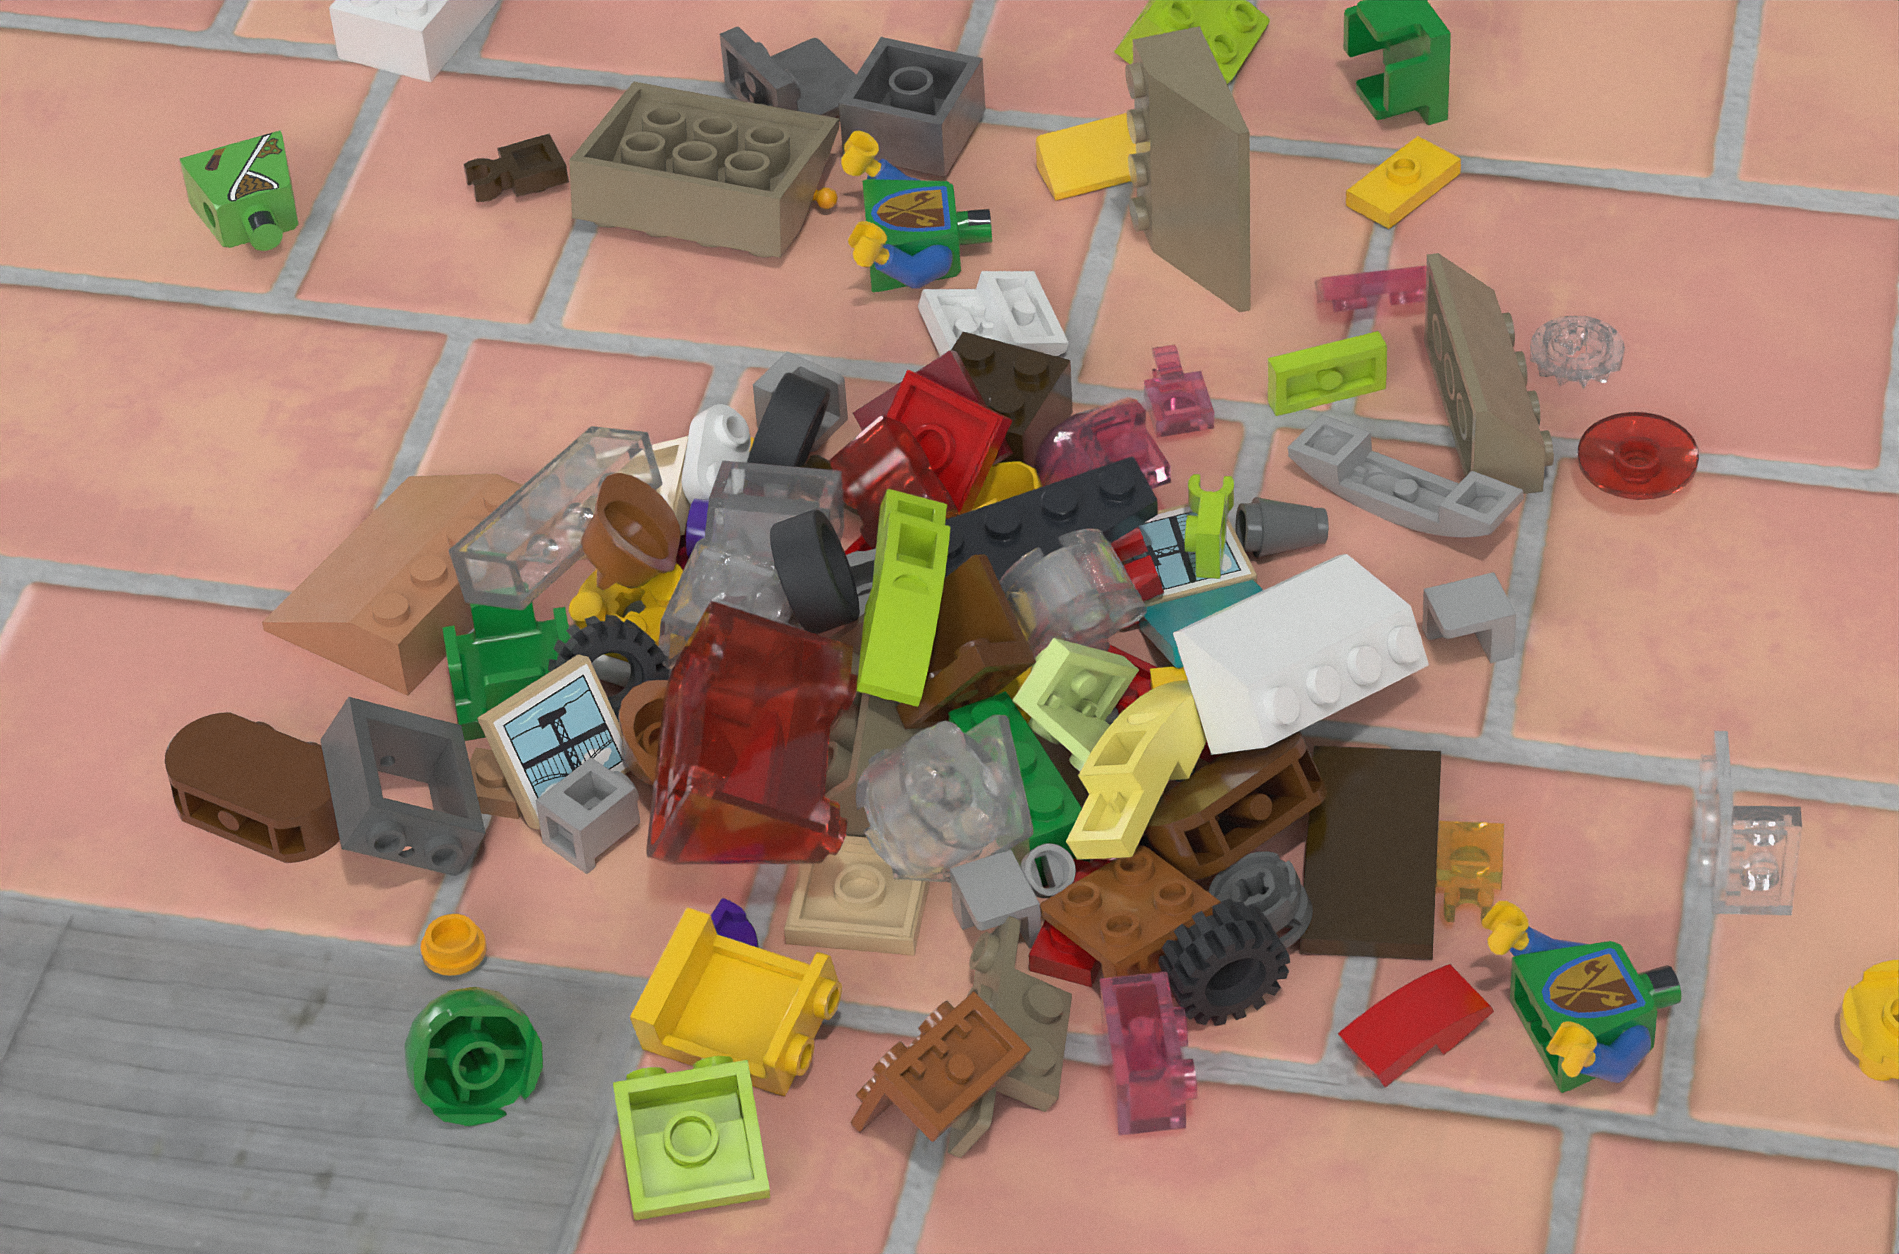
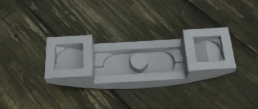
(1398, 492)

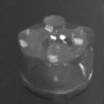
(1072, 593)
(934, 800)

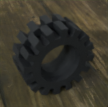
(619, 638)
(1224, 963)

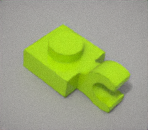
(1208, 530)

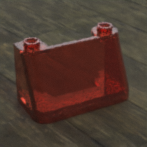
(749, 745)

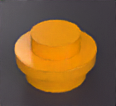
(453, 945)

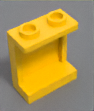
(735, 1002)

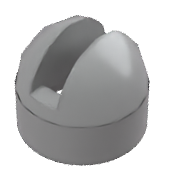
(1057, 868)

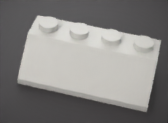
(1297, 654)

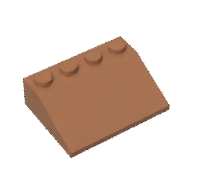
(393, 583)

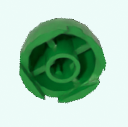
(472, 1055)

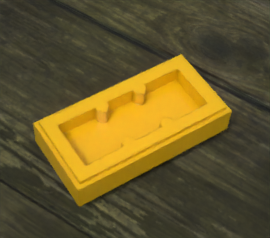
(1403, 182)

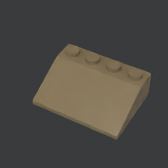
(1190, 163)
(702, 169)

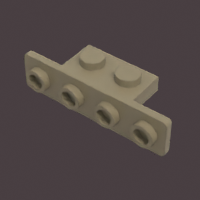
(1034, 1012)

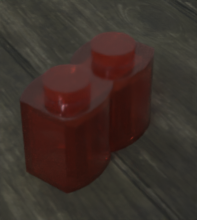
(884, 459)

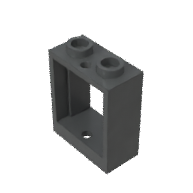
(411, 746)

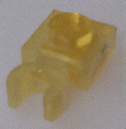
(1469, 864)

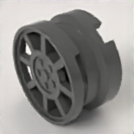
(1270, 886)

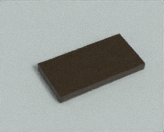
(1373, 853)

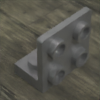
(796, 79)

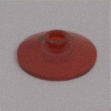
(1638, 455)

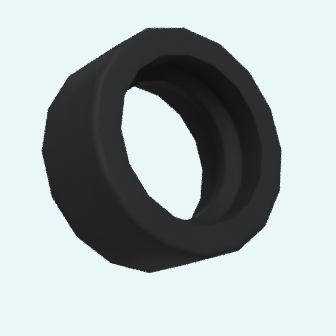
(790, 422)
(814, 572)

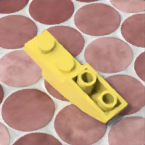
(1130, 767)

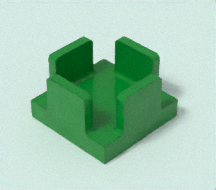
(1414, 54)
(499, 658)

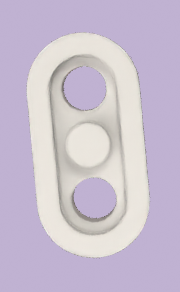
(713, 437)

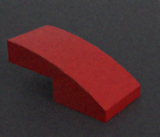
(1410, 1021)

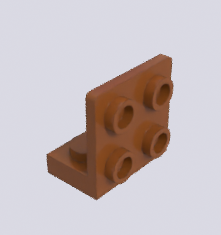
(1128, 911)
(944, 1069)

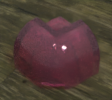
(1098, 439)

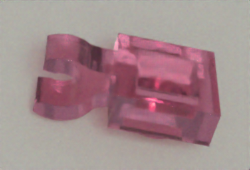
(1176, 399)

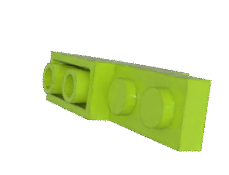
(903, 597)

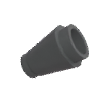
(1279, 526)

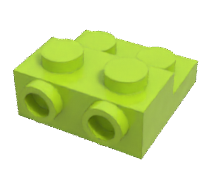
(691, 1137)

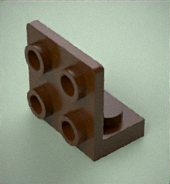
(974, 646)

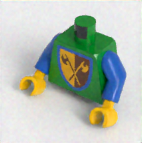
(909, 222)
(1580, 999)

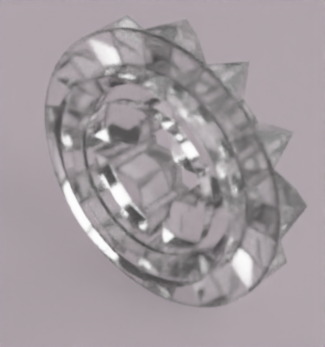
(1568, 334)

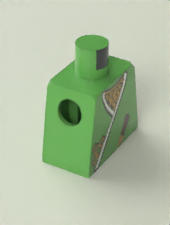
(243, 191)

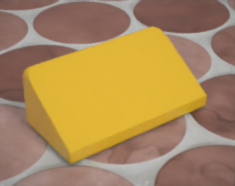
(1085, 157)

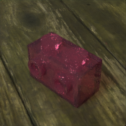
(1144, 1053)

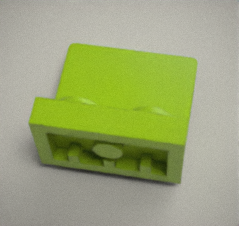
(1227, 25)

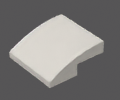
(1002, 308)

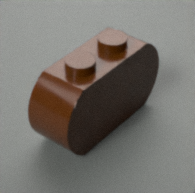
(253, 786)
(1234, 806)

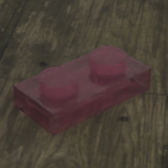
(1352, 290)

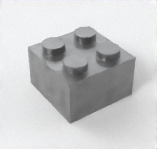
(915, 104)

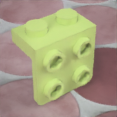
(1073, 694)

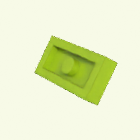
(1327, 373)

